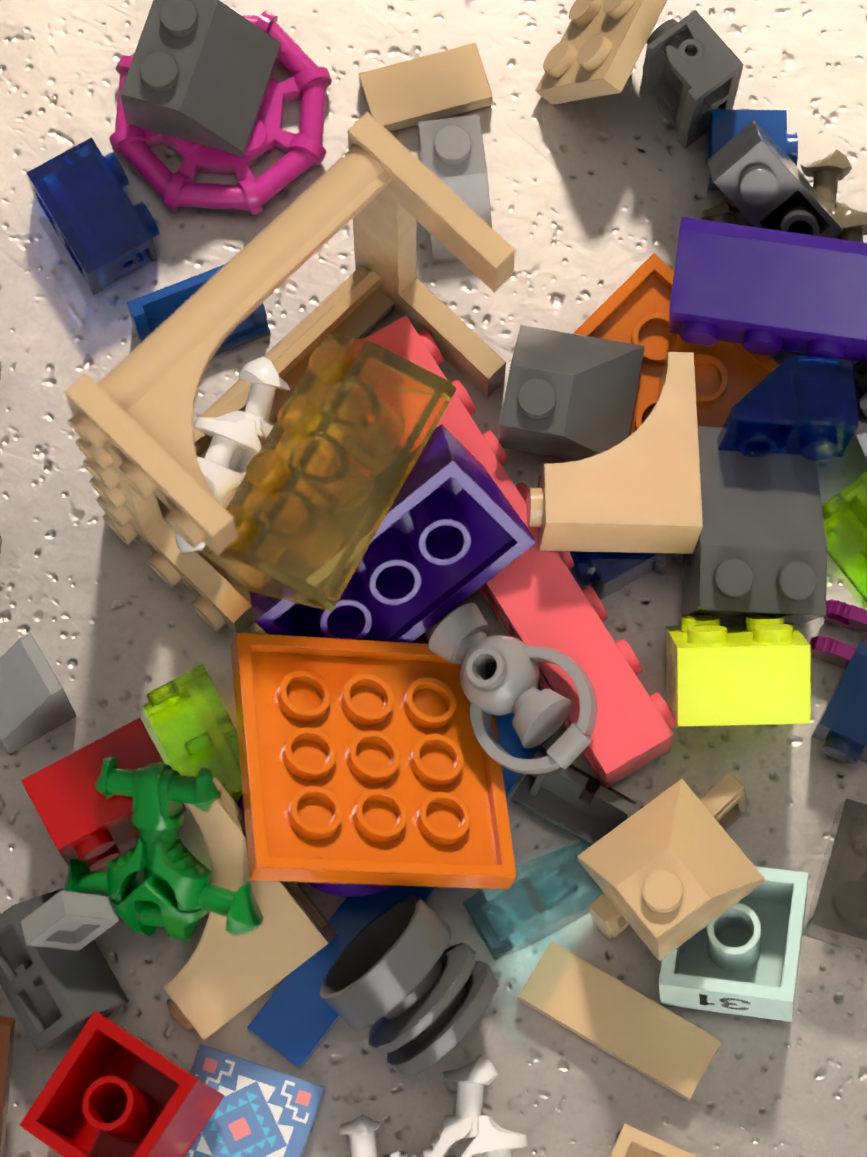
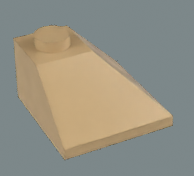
(670, 869)

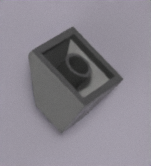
(569, 394)

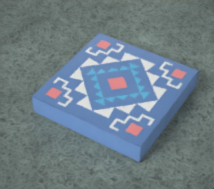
(261, 1109)

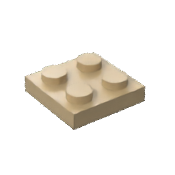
(598, 49)

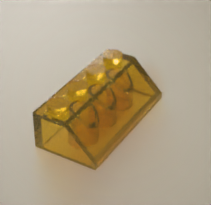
(330, 471)

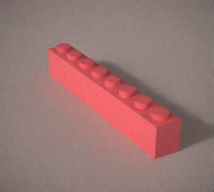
(546, 607)

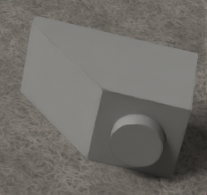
(457, 157)
(29, 696)

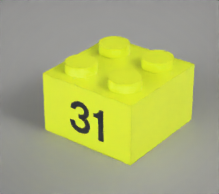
(737, 672)

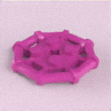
(299, 148)

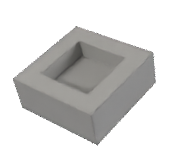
(69, 921)

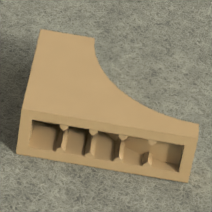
(636, 493)
(236, 970)

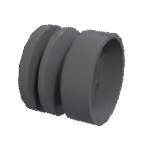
(409, 986)

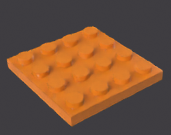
(365, 766)

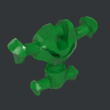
(159, 877)

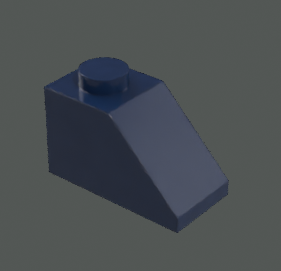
(845, 716)

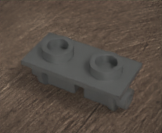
(575, 802)

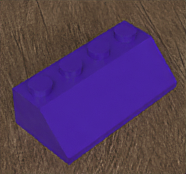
(769, 290)
(429, 555)

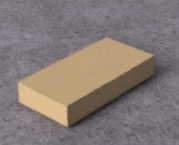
(427, 88)

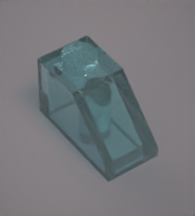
(540, 901)

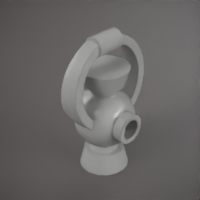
(504, 678)

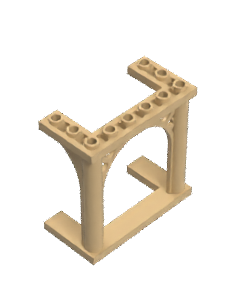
(141, 414)

